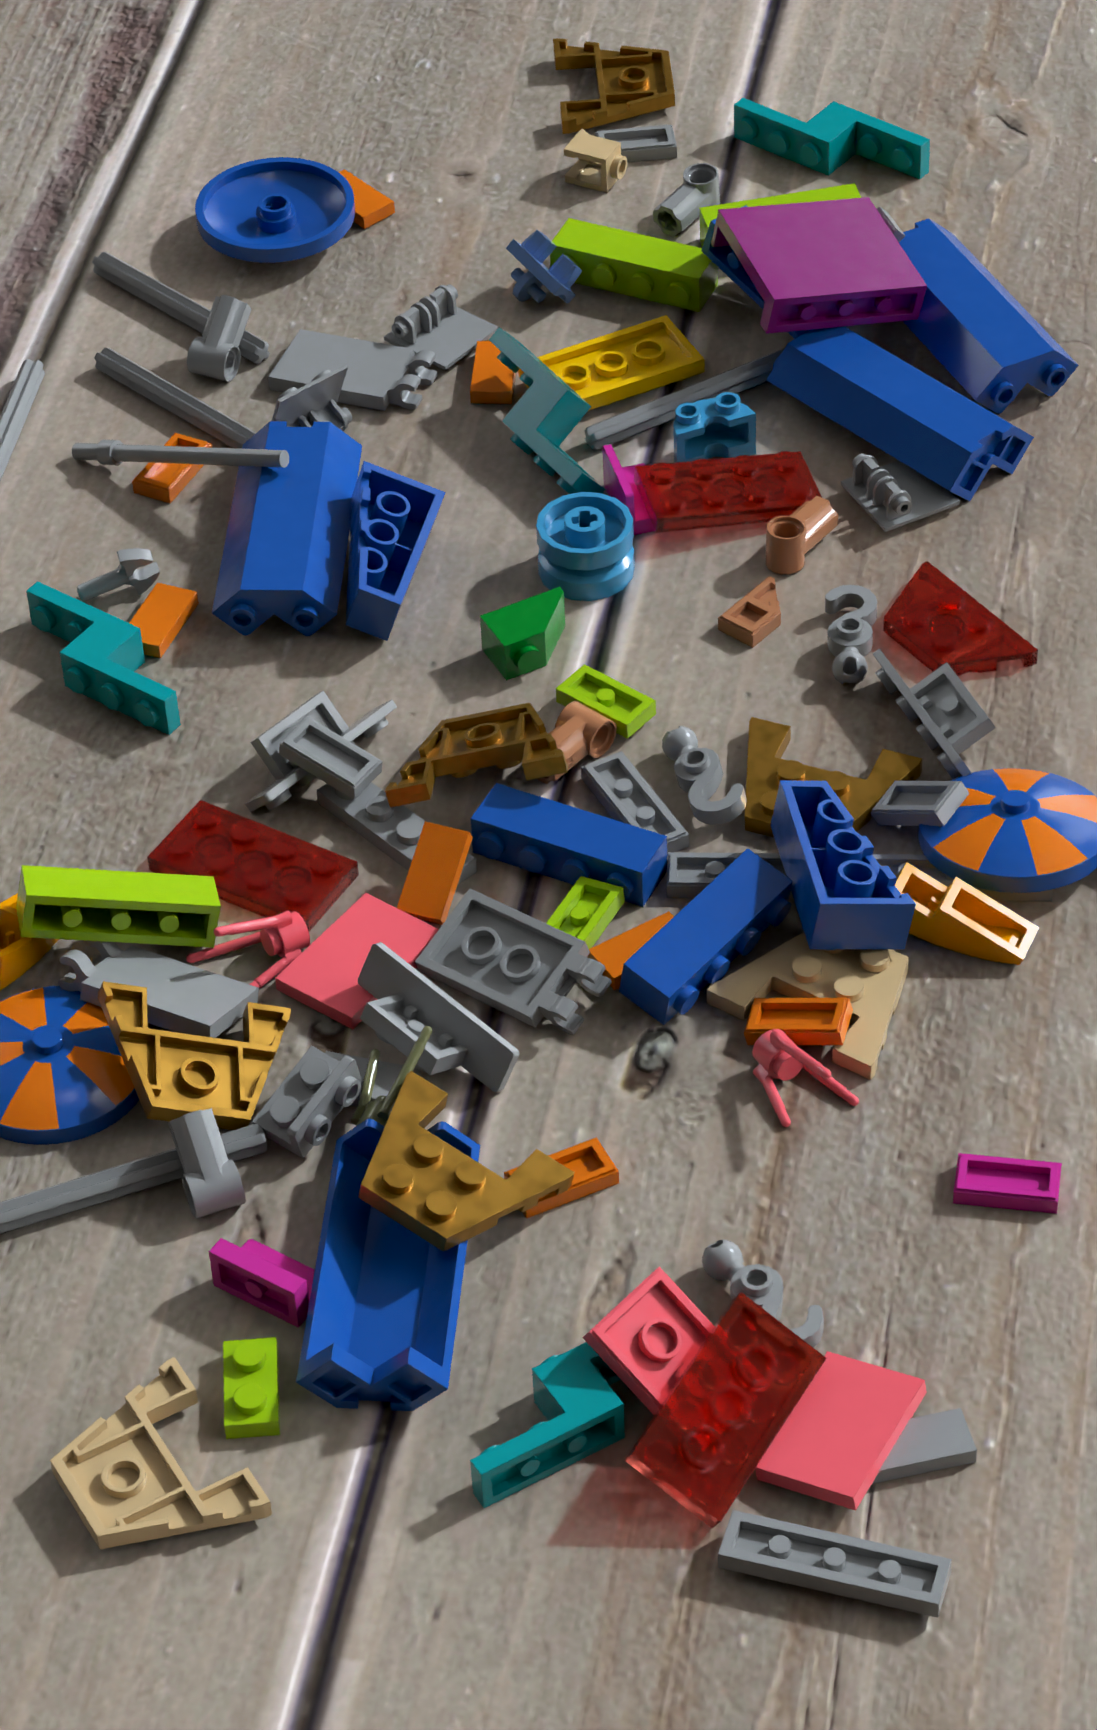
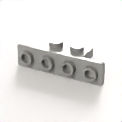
(946, 709)
(286, 772)
(411, 1002)

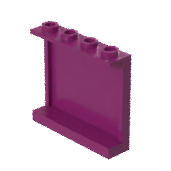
(822, 264)

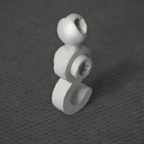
(851, 634)
(700, 775)
(758, 1282)

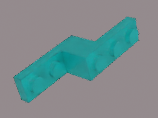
(831, 138)
(544, 415)
(103, 658)
(581, 1419)

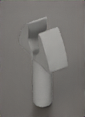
(125, 574)

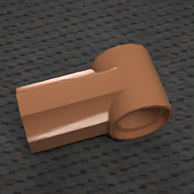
(794, 535)
(581, 733)

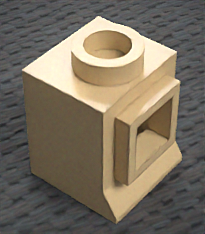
(598, 162)

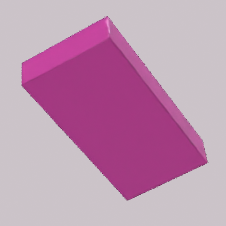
(1007, 1183)

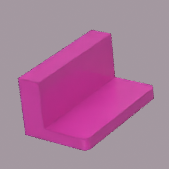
(621, 485)
(263, 1278)

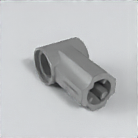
(683, 205)
(217, 350)
(209, 1177)

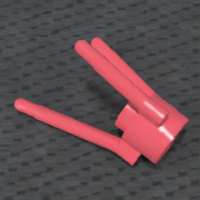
(280, 935)
(783, 1060)

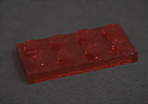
(724, 490)
(254, 864)
(725, 1410)

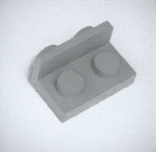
(309, 1101)

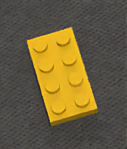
(626, 362)

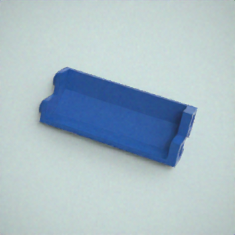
(978, 324)
(898, 408)
(289, 530)
(379, 1293)

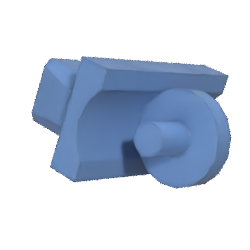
(556, 278)

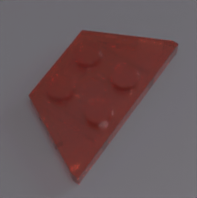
(946, 624)

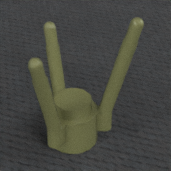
(381, 1107)

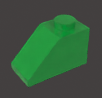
(523, 633)

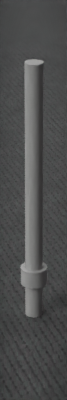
(115, 452)

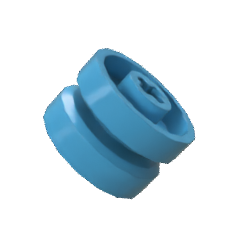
(585, 545)

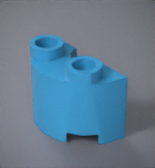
(714, 429)

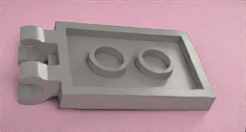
(375, 373)
(512, 962)
(177, 993)

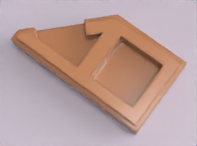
(753, 615)

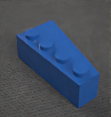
(386, 540)
(836, 880)

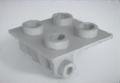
(440, 328)
(314, 402)
(895, 492)

